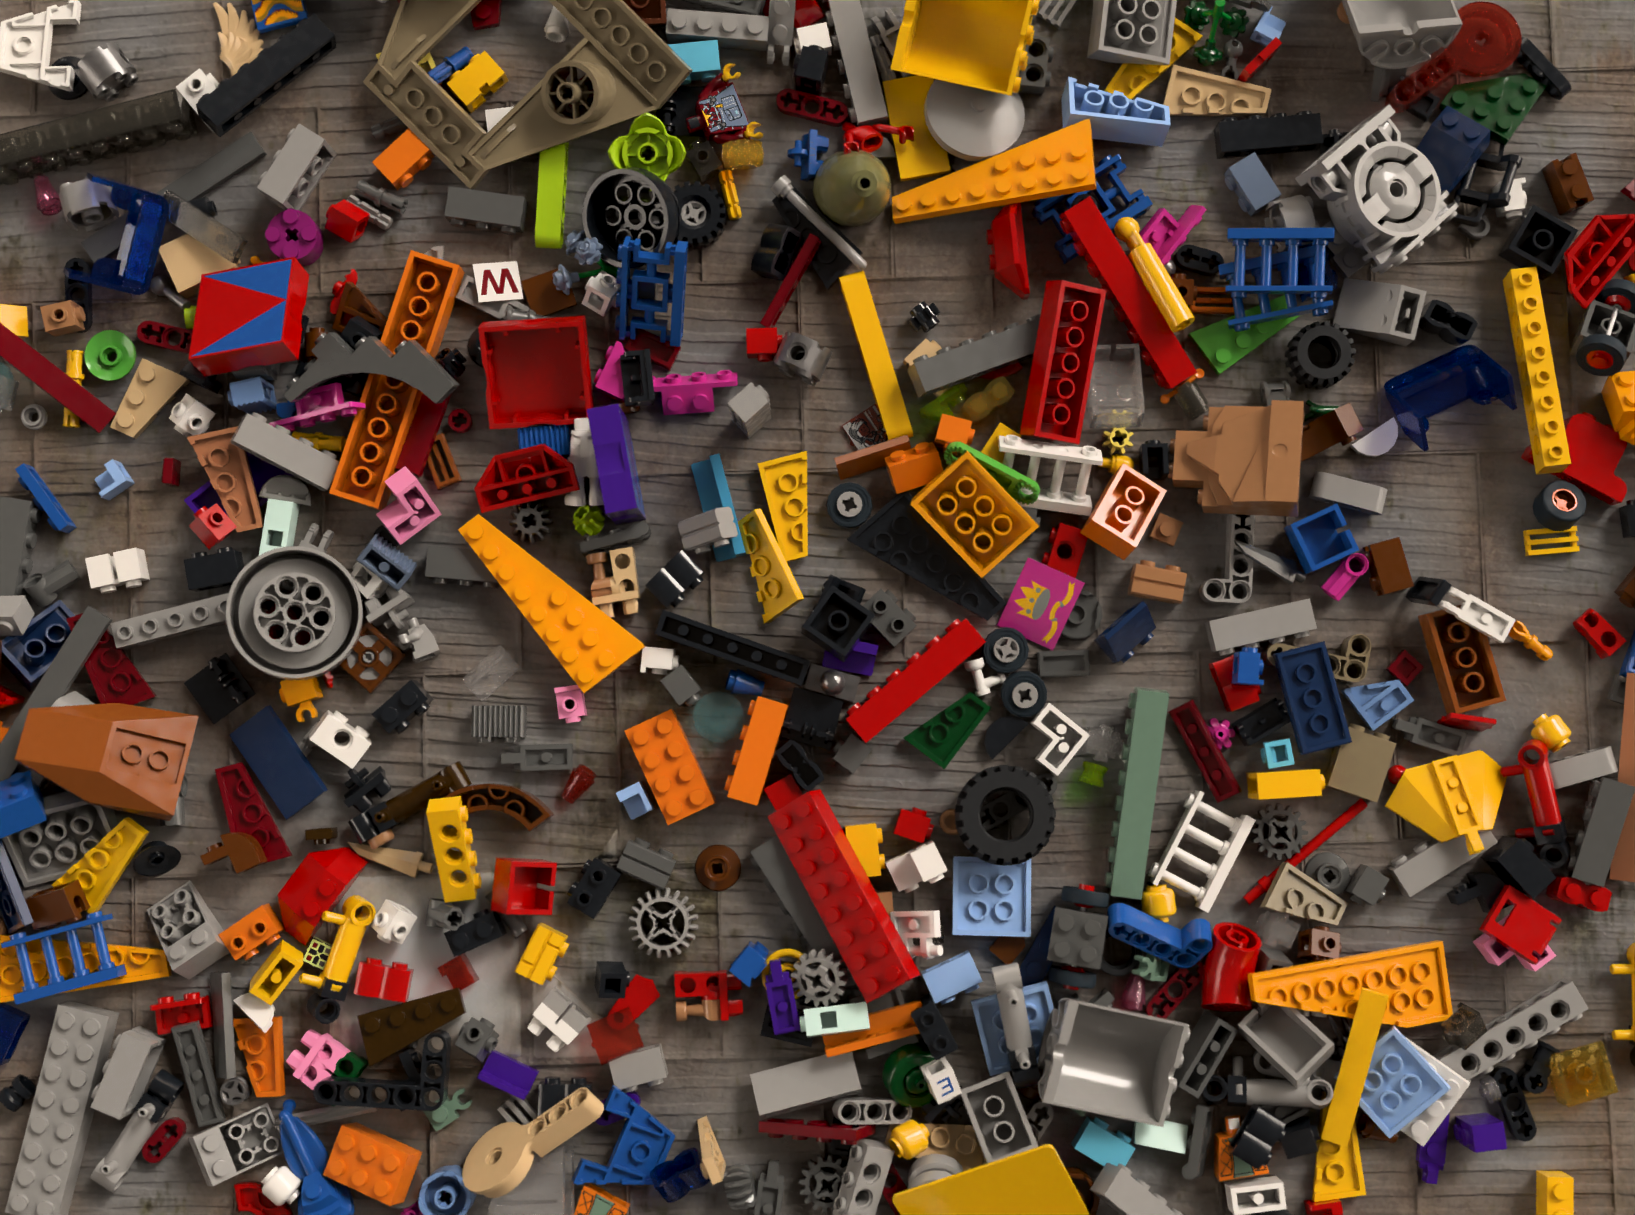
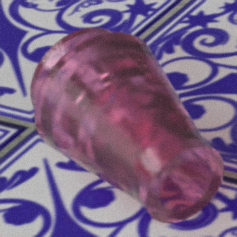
(46, 196)
(1134, 993)

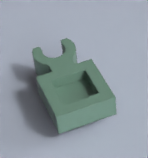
(1151, 968)
(448, 1111)

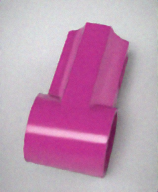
(1343, 577)

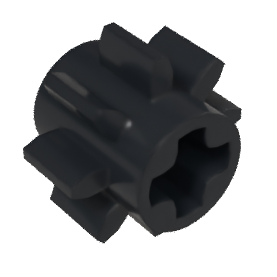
(924, 317)
(451, 361)

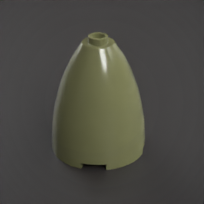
(839, 189)

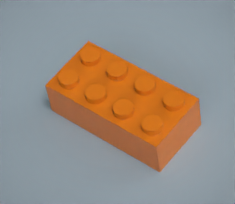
(757, 750)
(670, 766)

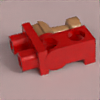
(713, 989)

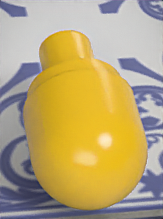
(1116, 461)

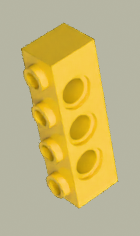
(454, 885)

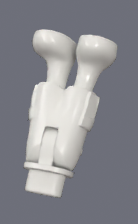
(585, 464)

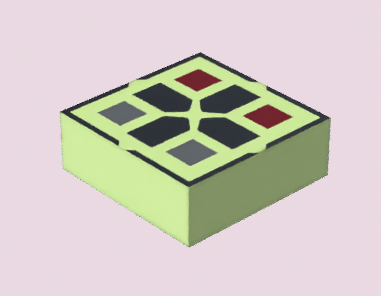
(317, 953)

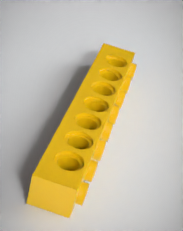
(1536, 371)

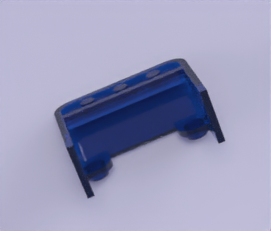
(139, 242)
(1444, 383)

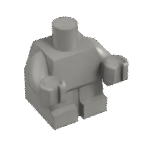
(420, 641)

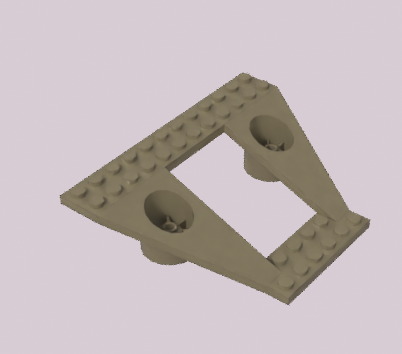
(619, 54)

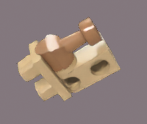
(617, 588)

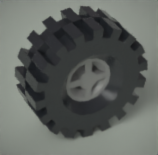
(701, 200)

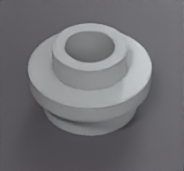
(29, 411)

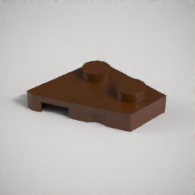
(356, 303)

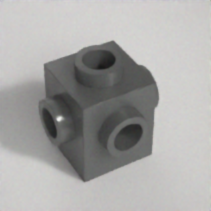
(477, 1038)

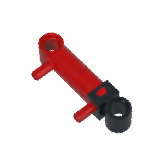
(1549, 825)

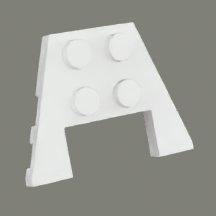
(27, 45)

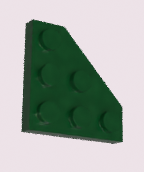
(1496, 102)

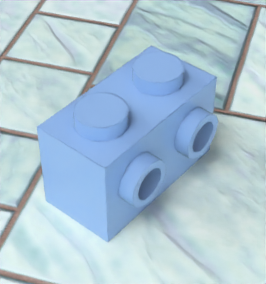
(952, 977)

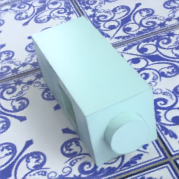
(279, 525)
(835, 1019)

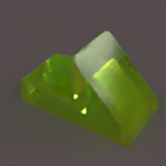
(941, 404)

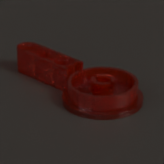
(1464, 54)

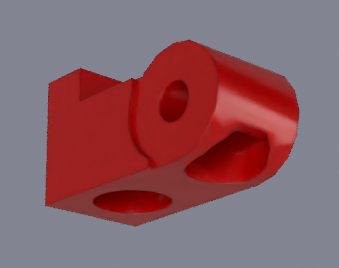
(1598, 633)

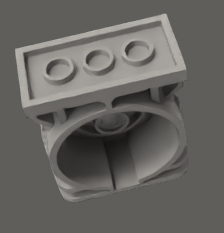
(1395, 190)

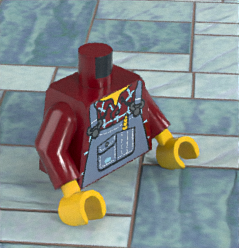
(721, 111)

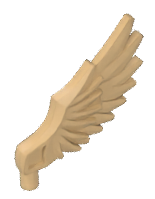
(238, 38)

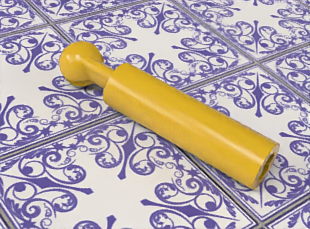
(1154, 276)

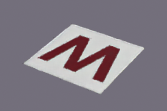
(497, 281)

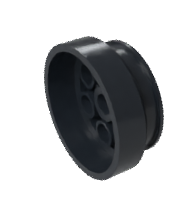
(610, 194)

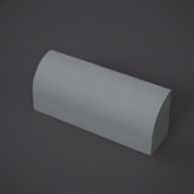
(805, 1084)

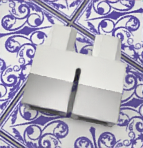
(548, 1013)

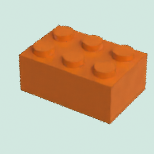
(1123, 511)
(372, 1163)

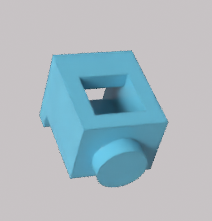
(1277, 753)

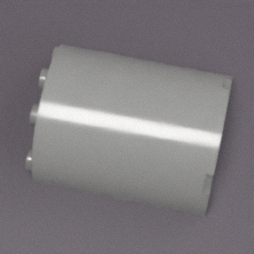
(1402, 31)
(1110, 1061)

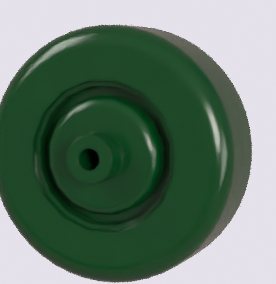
(904, 1076)

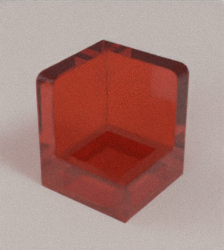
(459, 972)

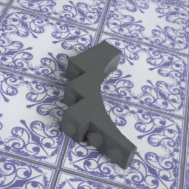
(409, 364)

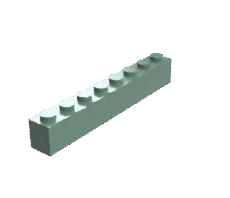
(1137, 793)

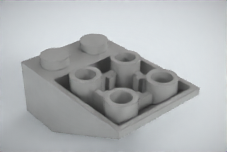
(1380, 310)
(187, 931)
(236, 1144)

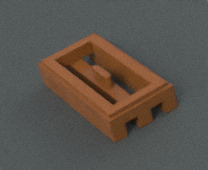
(448, 481)

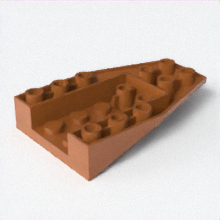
(111, 754)

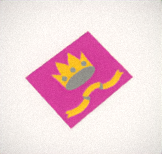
(1041, 603)

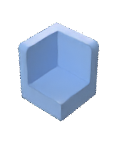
(1267, 29)
(113, 480)
(635, 800)

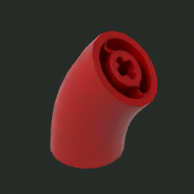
(1226, 968)

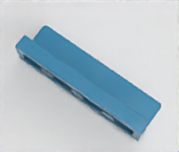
(715, 494)

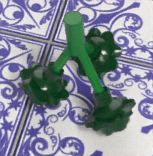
(1232, 24)

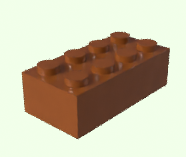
(1461, 663)

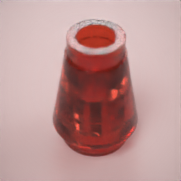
(579, 781)

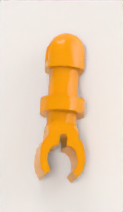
(1520, 633)

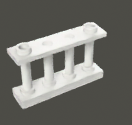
(1053, 498)
(1216, 872)

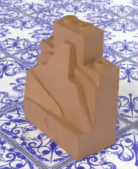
(1243, 459)

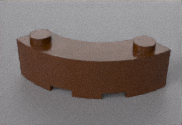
(1330, 430)
(507, 799)

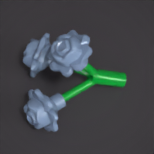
(587, 252)

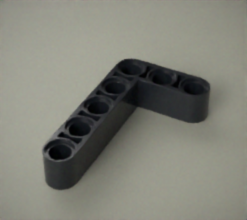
(394, 1087)

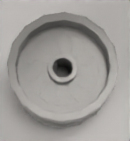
(932, 1168)

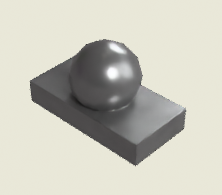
(832, 682)

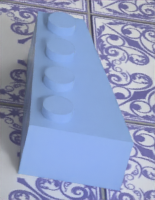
(1114, 115)

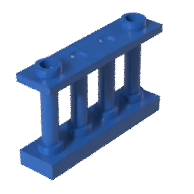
(1267, 239)
(1279, 261)
(81, 976)

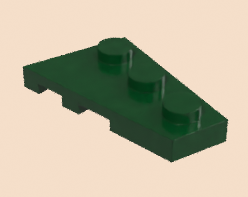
(947, 731)

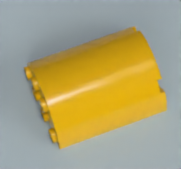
(967, 42)

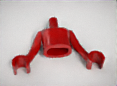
(869, 137)

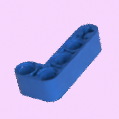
(1158, 938)

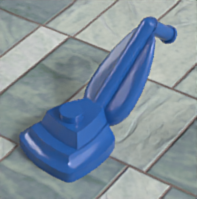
(307, 1161)

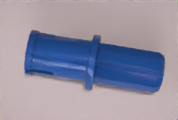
(451, 65)

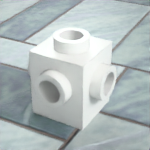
(601, 293)
(191, 416)
(393, 922)

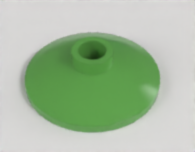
(100, 349)

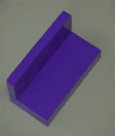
(859, 661)
(508, 1074)

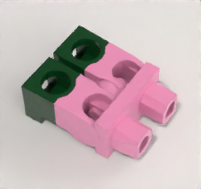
(325, 1059)

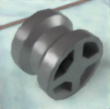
(230, 1093)

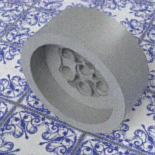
(261, 582)

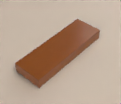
(869, 458)

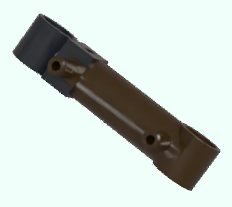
(408, 803)

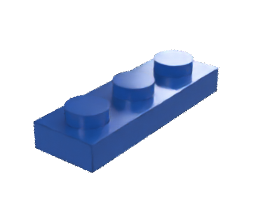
(45, 499)

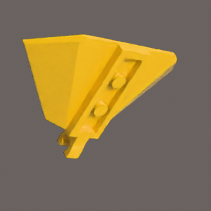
(1451, 797)

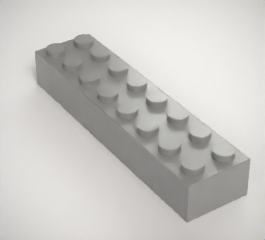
(62, 1110)

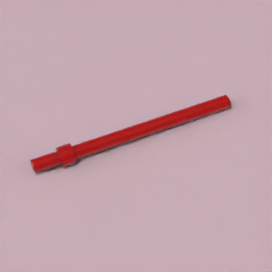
(1264, 883)

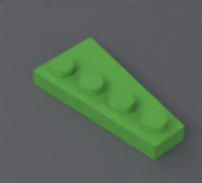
(1225, 347)

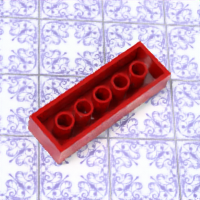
(1063, 361)
(917, 679)

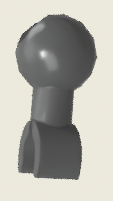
(1232, 54)

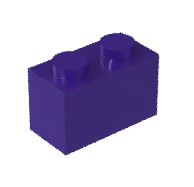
(1480, 1132)

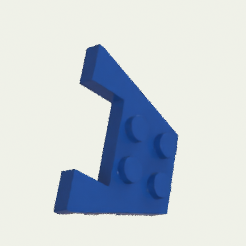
(638, 1150)

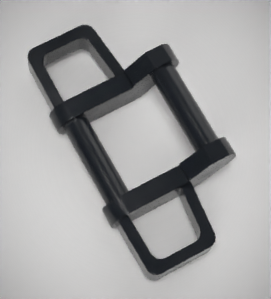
(1463, 194)

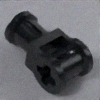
(1537, 1068)

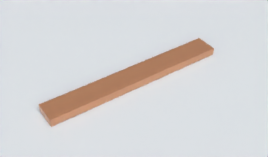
(1623, 862)

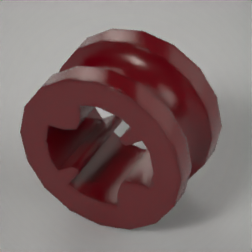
(456, 414)

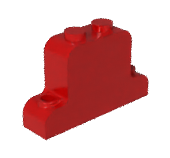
(1593, 456)

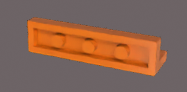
(884, 1027)

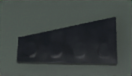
(828, 259)

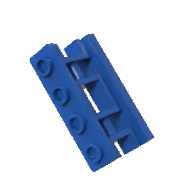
(1141, 206)
(672, 293)

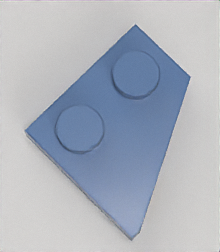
(1378, 701)

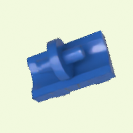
(806, 153)

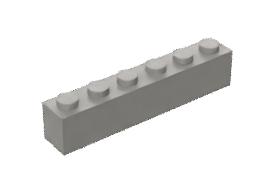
(856, 62)

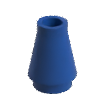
(743, 683)

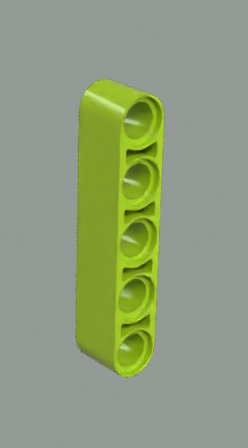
(551, 197)

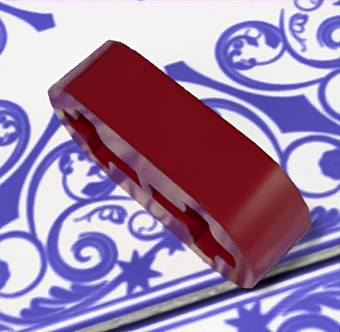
(160, 1136)

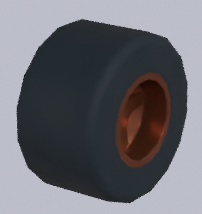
(1559, 505)

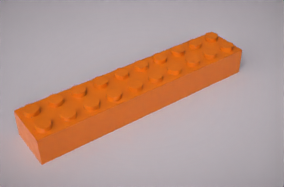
(380, 430)

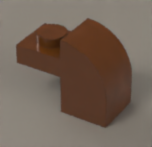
(240, 847)

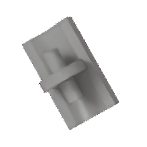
(392, 611)

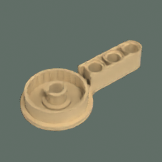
(507, 1150)

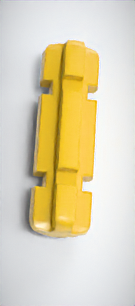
(730, 194)

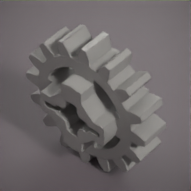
(831, 977)

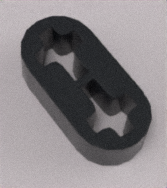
(1199, 254)

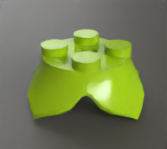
(644, 134)

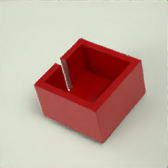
(516, 886)

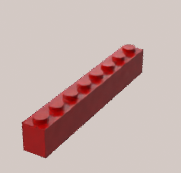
(1127, 293)

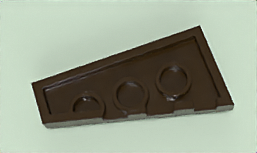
(402, 1024)

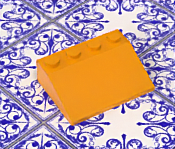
(973, 514)

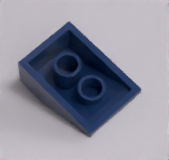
(1453, 146)
(1126, 632)
(33, 652)

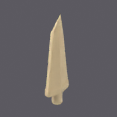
(400, 860)

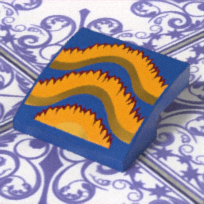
(278, 13)

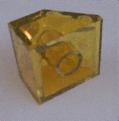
(1581, 1074)

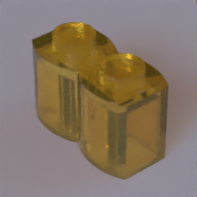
(994, 397)

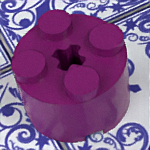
(291, 224)

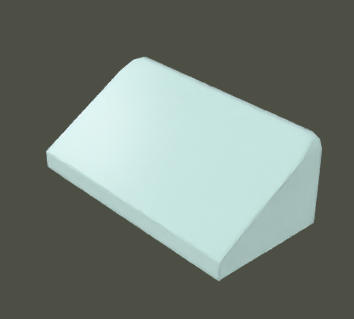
(1169, 1137)

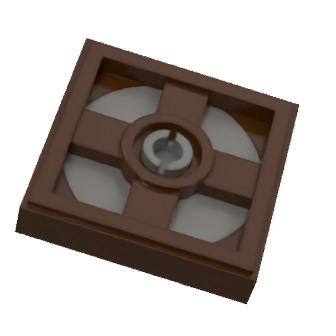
(372, 658)

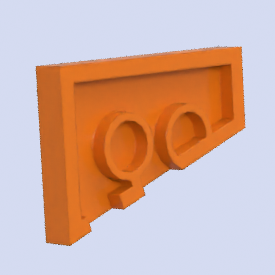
(263, 1055)

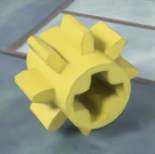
(1114, 446)

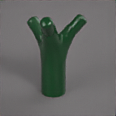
(1317, 410)

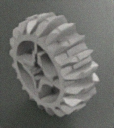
(672, 931)

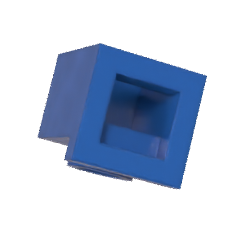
(1247, 667)

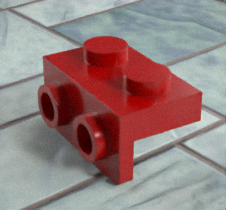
(181, 1011)

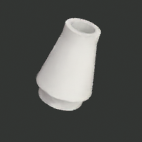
(556, 26)

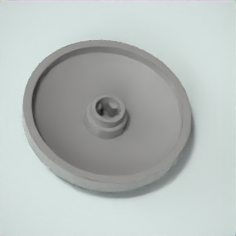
(973, 120)

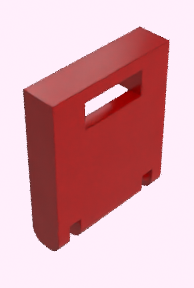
(1526, 926)

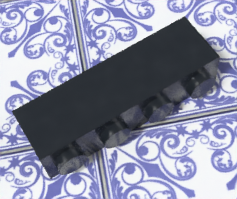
(1268, 135)

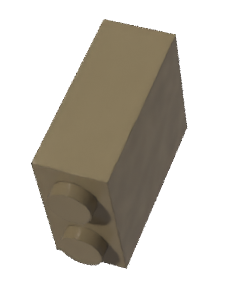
(1361, 765)

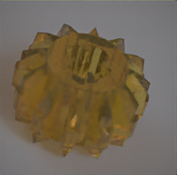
(742, 154)

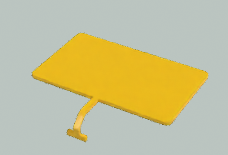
(1015, 1185)

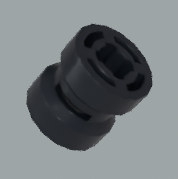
(15, 1095)

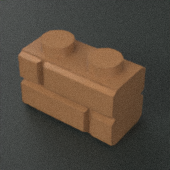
(1157, 583)

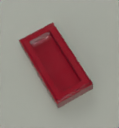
(660, 353)

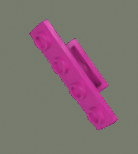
(1167, 234)
(692, 392)
(320, 405)

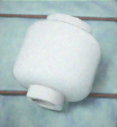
(281, 1186)

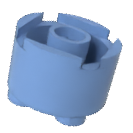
(446, 1180)

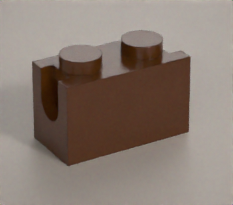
(1567, 184)
(1388, 567)
(57, 904)

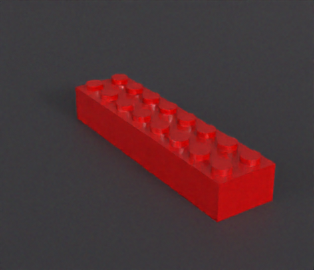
(843, 895)

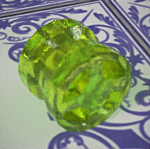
(1093, 774)

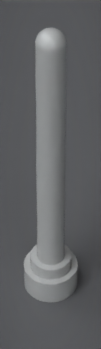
(784, 189)

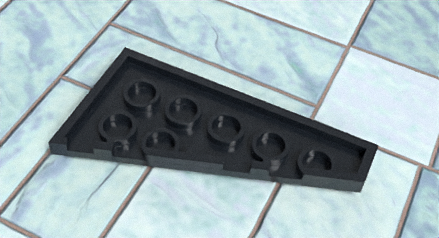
(915, 548)

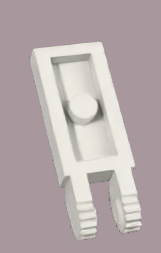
(1479, 615)

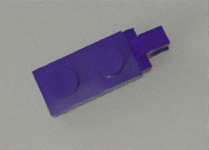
(781, 999)
(1433, 1154)

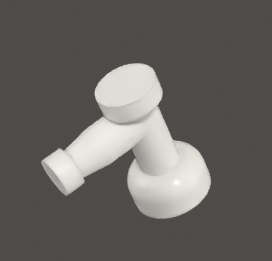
(982, 684)

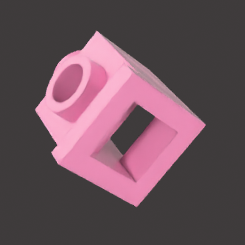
(570, 692)

